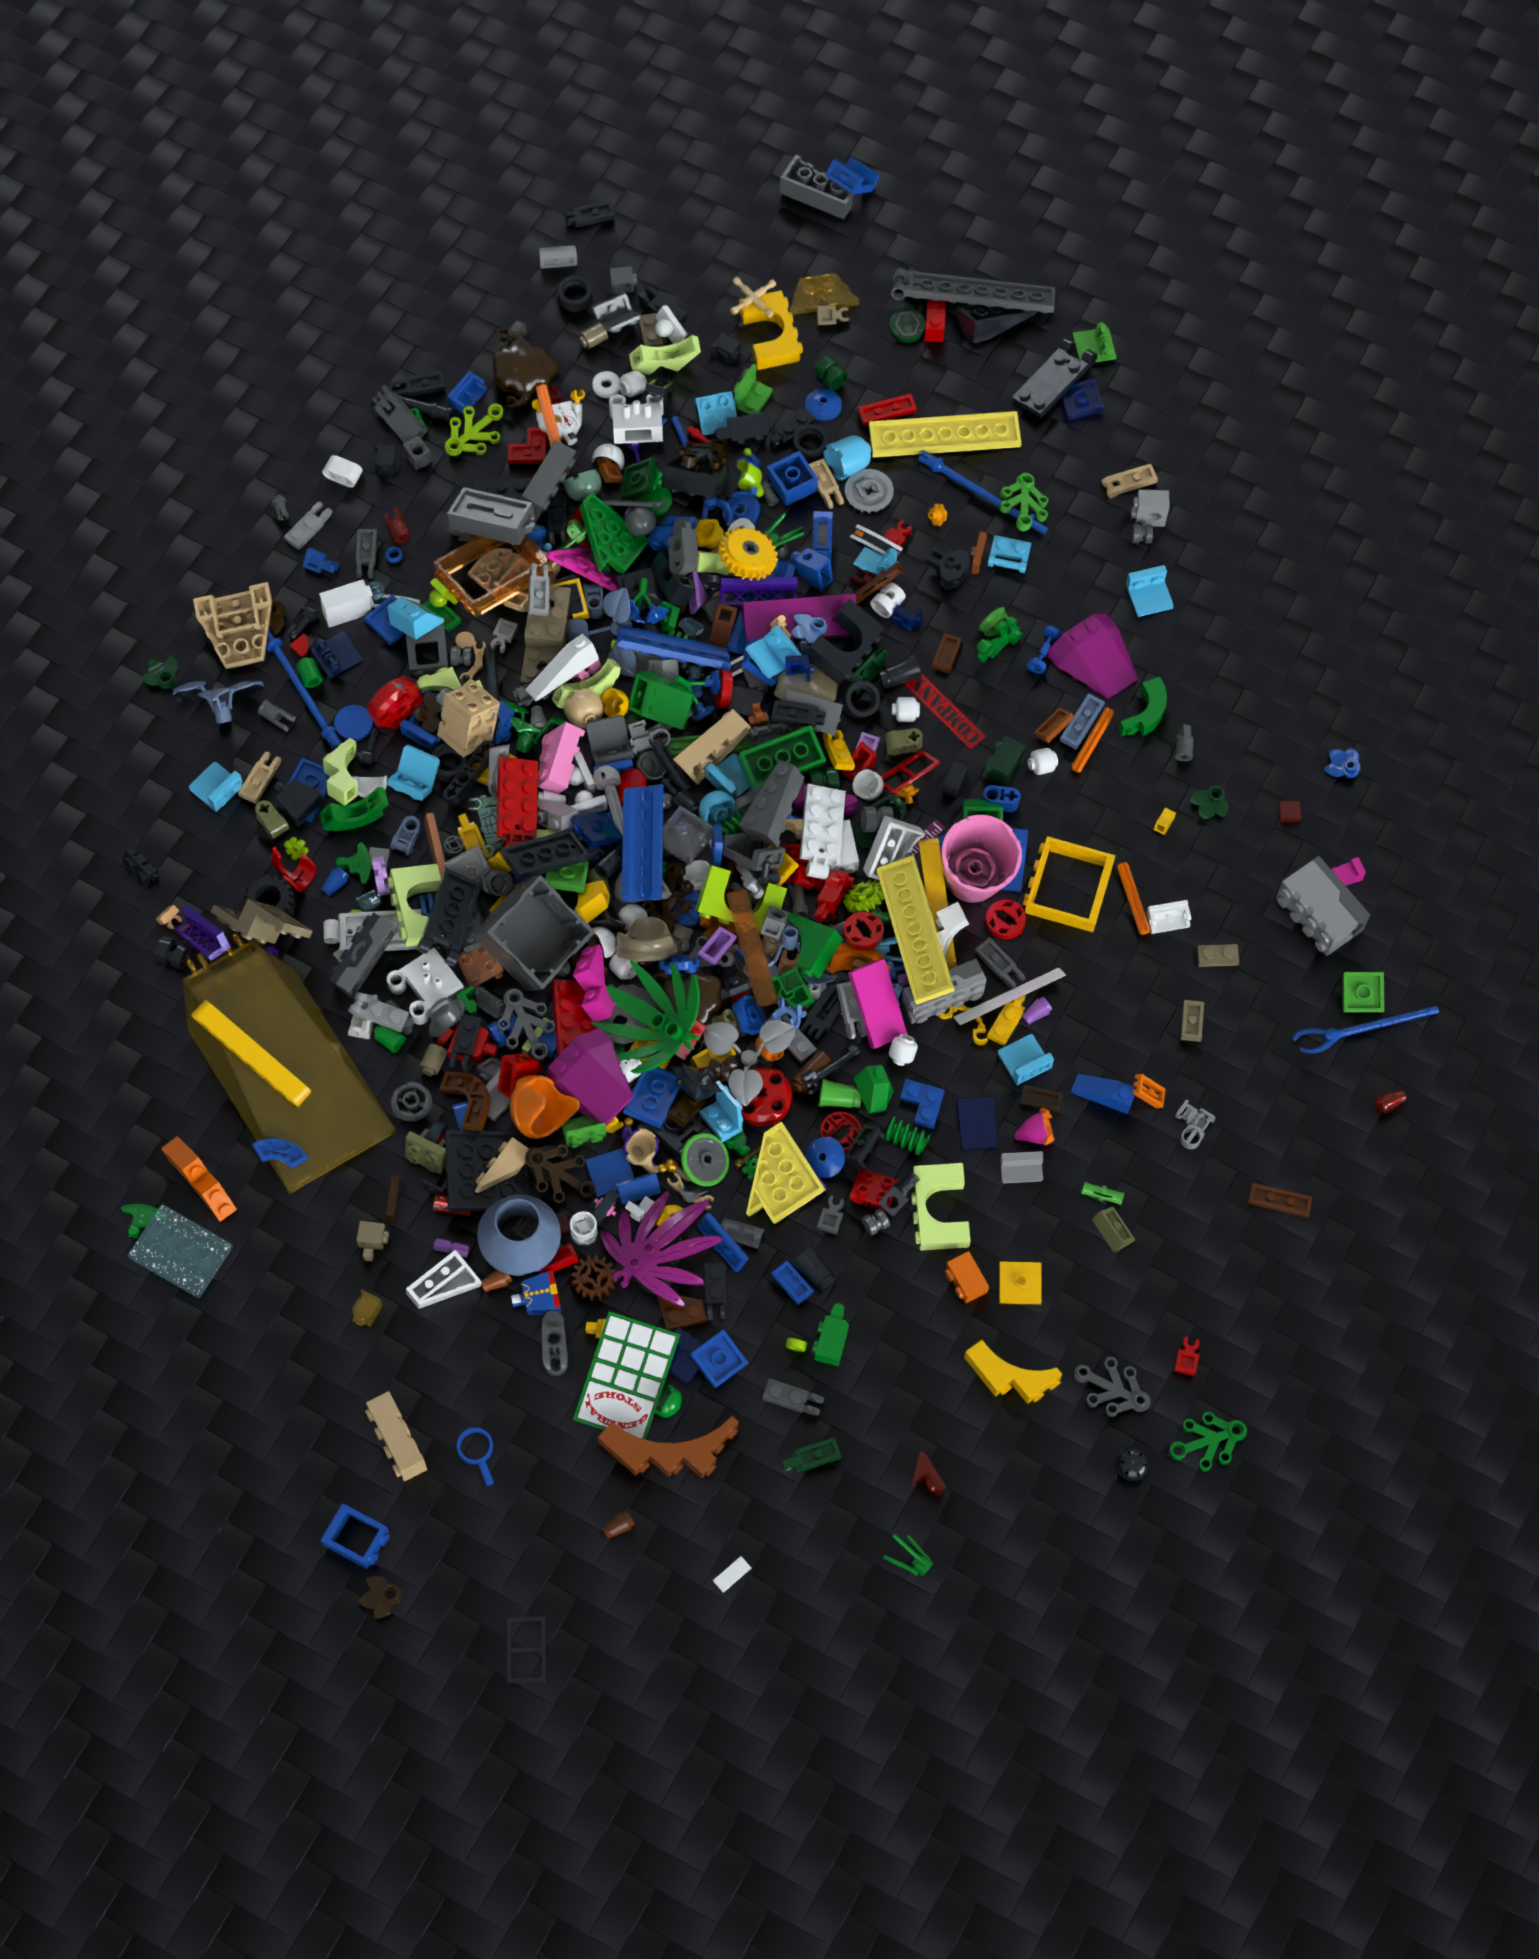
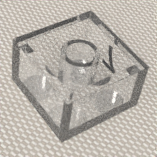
(686, 835)

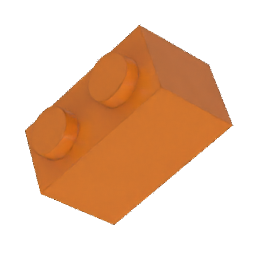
(966, 1277)

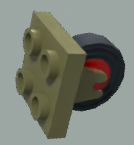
(428, 1147)

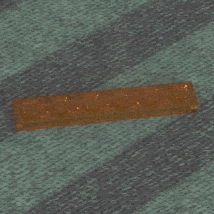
(752, 948)

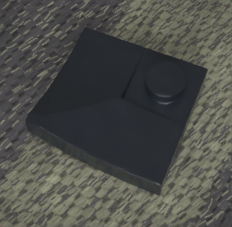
(632, 583)

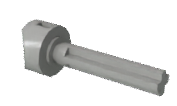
(609, 784)

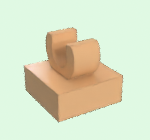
(167, 915)

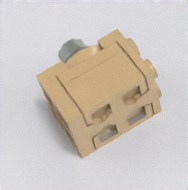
(467, 717)

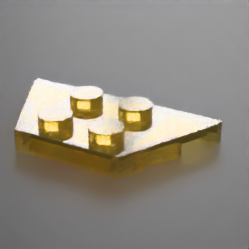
(821, 291)

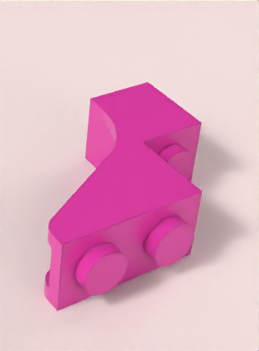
(590, 976)

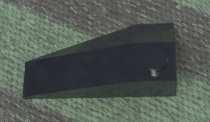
(986, 322)

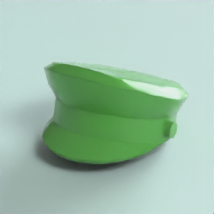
(989, 623)

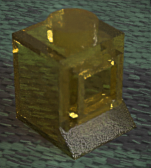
(366, 1309)

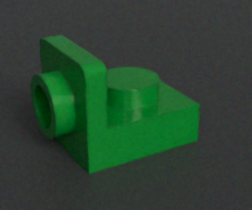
(670, 620)
(466, 995)

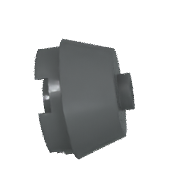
(411, 1102)

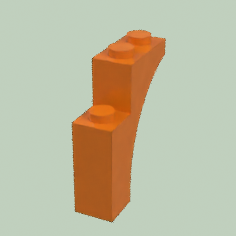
(199, 1178)

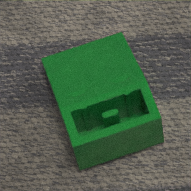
(660, 699)

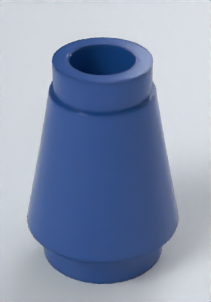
(334, 881)

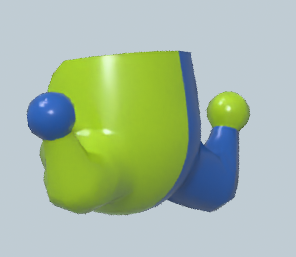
(750, 474)

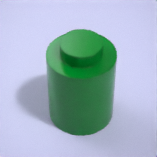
(309, 672)
(389, 1038)

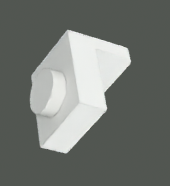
(639, 1212)

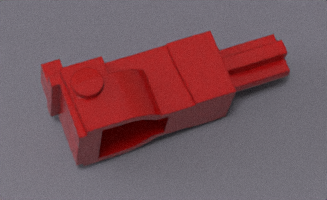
(832, 893)

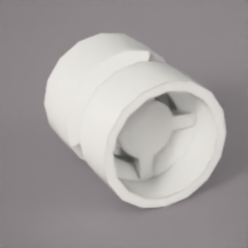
(887, 600)
(583, 1228)

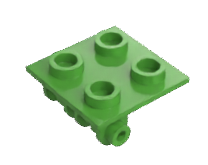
(1096, 340)
(576, 533)

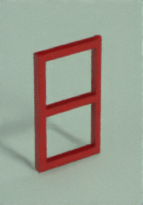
(901, 767)

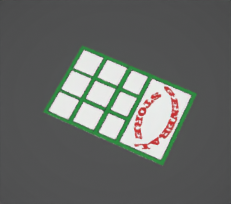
(626, 1375)

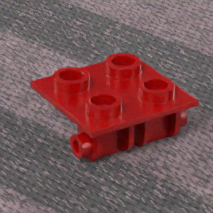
(871, 1188)

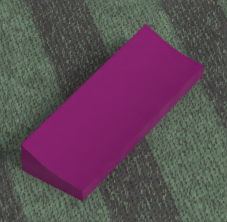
(759, 614)

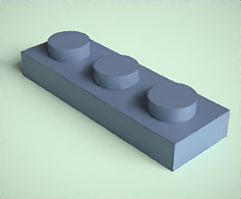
(1082, 721)

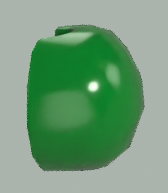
(669, 1402)

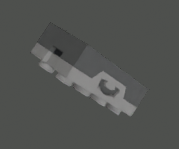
(968, 985)

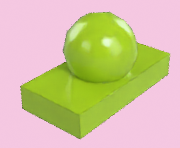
(441, 594)

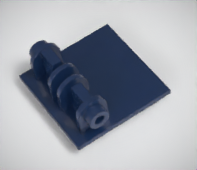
(336, 654)

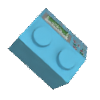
(412, 617)

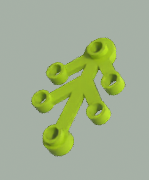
(473, 433)

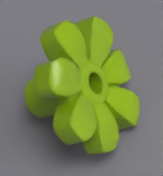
(295, 848)

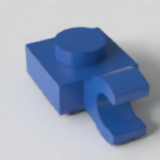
(317, 561)

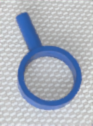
(482, 1461)

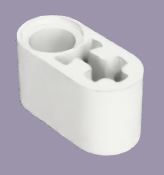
(342, 471)

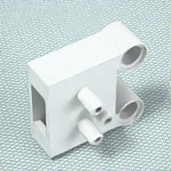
(638, 421)
(429, 980)

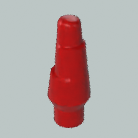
(697, 434)

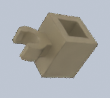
(371, 1237)

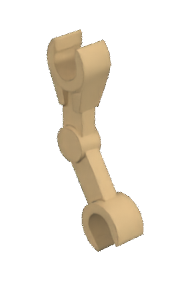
(478, 664)
(678, 1186)

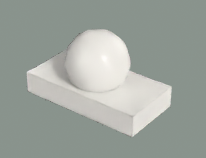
(668, 325)
(582, 774)
(588, 804)

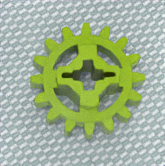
(864, 897)

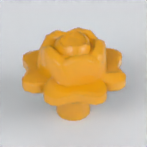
(937, 514)
(907, 793)

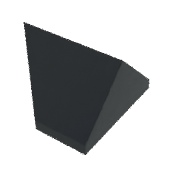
(610, 919)

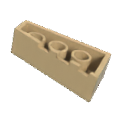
(713, 745)
(396, 1436)

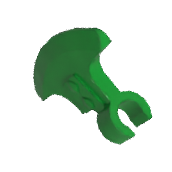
(357, 864)
(141, 1215)

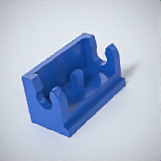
(467, 392)

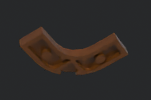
(477, 1096)

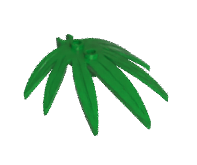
(670, 1028)

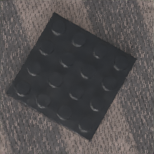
(467, 1158)

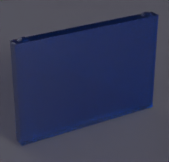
(977, 1123)

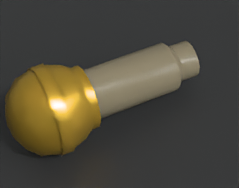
(673, 1166)

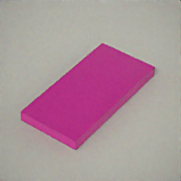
(877, 1003)

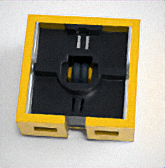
(577, 603)

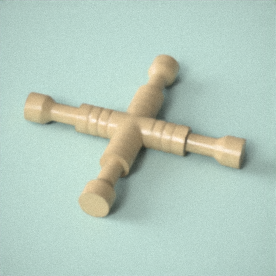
(753, 297)

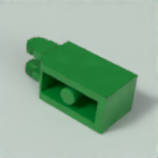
(832, 1337)

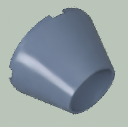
(525, 1255)

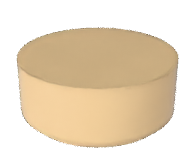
(465, 639)

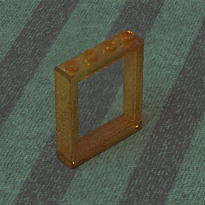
(475, 549)

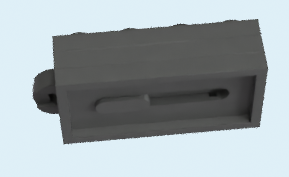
(491, 516)

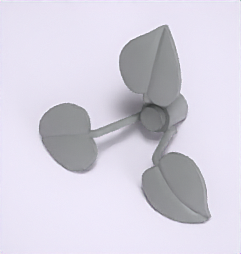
(747, 1084)

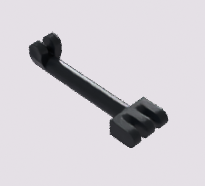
(812, 1079)

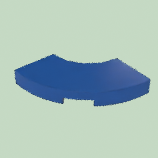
(280, 1150)

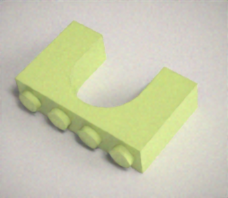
(405, 883)
(932, 1233)

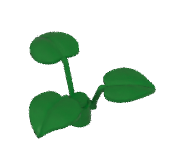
(526, 738)

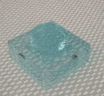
(691, 626)
(369, 900)

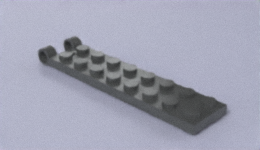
(974, 291)

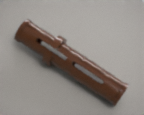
(894, 571)

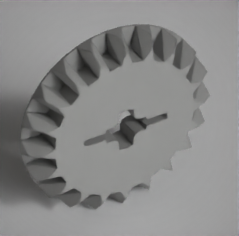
(869, 479)

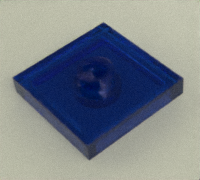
(1082, 400)
(597, 829)
(682, 1364)

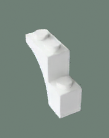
(952, 921)

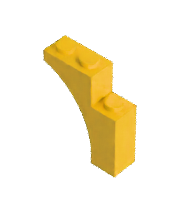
(1001, 1375)

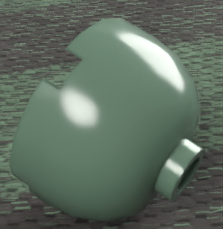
(583, 485)

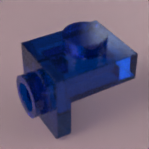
(906, 619)
(799, 665)

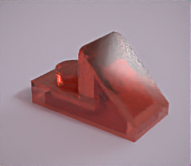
(925, 1470)

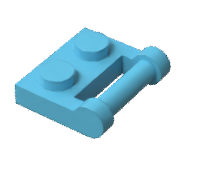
(1009, 549)

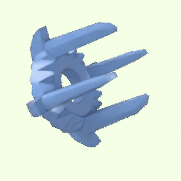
(796, 1014)

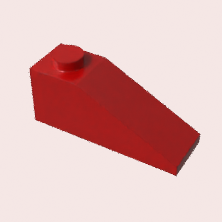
(935, 320)

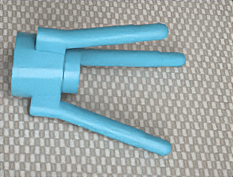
(883, 948)

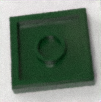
(638, 479)

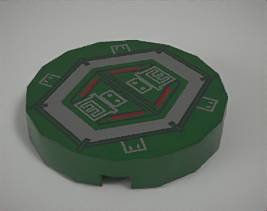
(907, 325)

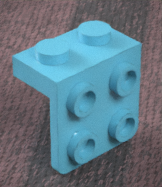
(415, 773)
(216, 786)

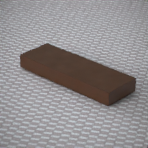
(1280, 1200)

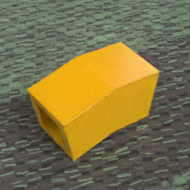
(1164, 821)

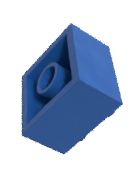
(792, 478)

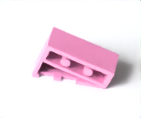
(557, 757)

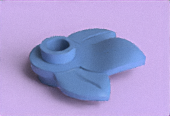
(808, 627)

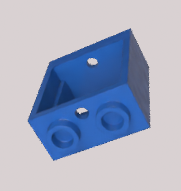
(337, 1525)

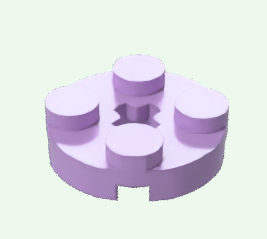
(380, 875)

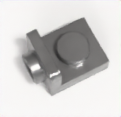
(488, 1069)

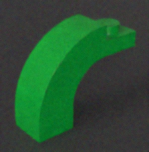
(1155, 698)
(354, 815)

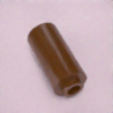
(816, 1063)

